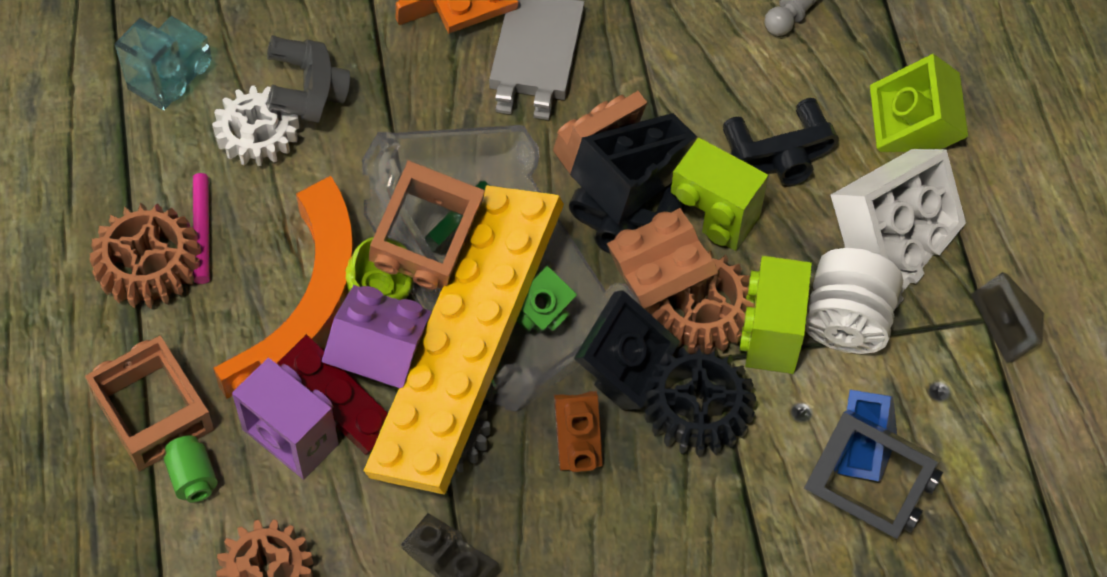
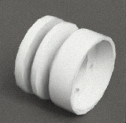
(853, 300)

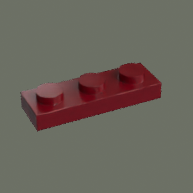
(353, 409)

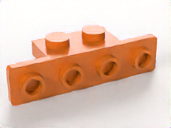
(453, 13)

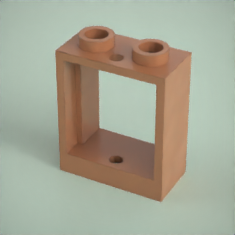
(438, 190)
(143, 359)

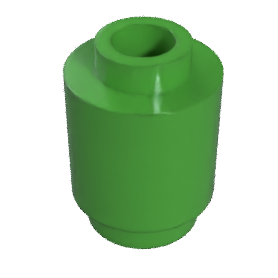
(189, 469)

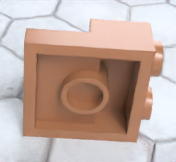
(603, 117)
(661, 257)

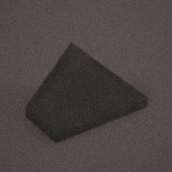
(1010, 316)

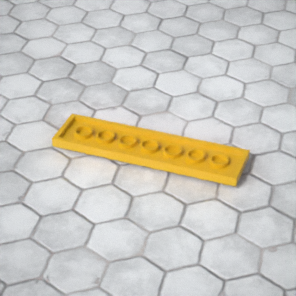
(464, 341)

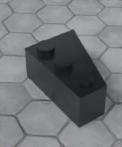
(631, 163)

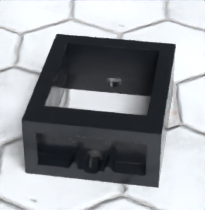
(834, 453)

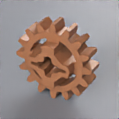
(283, 562)

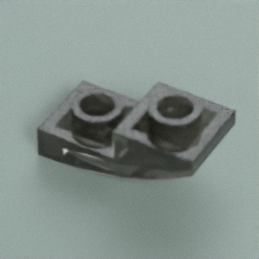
(445, 553)

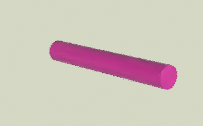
(201, 225)

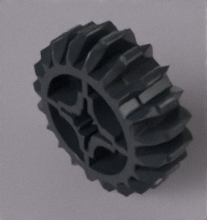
(730, 395)

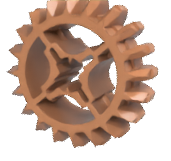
(154, 265)
(713, 319)

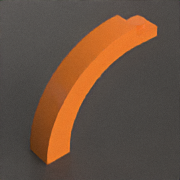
(330, 229)

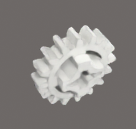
(255, 125)

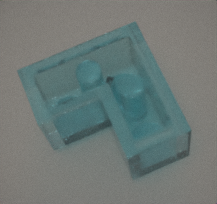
(162, 60)

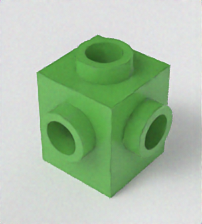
(556, 297)

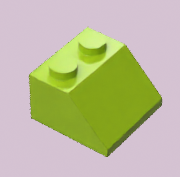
(919, 107)

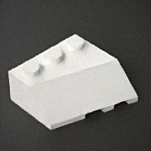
(902, 211)

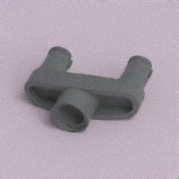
(319, 78)

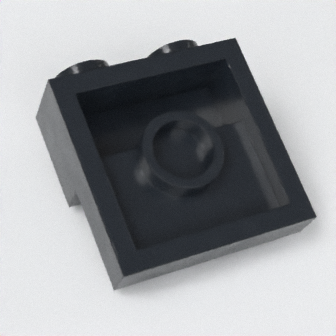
(624, 351)

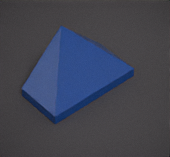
(865, 456)

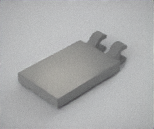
(536, 53)

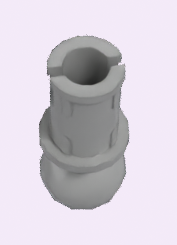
(781, 18)

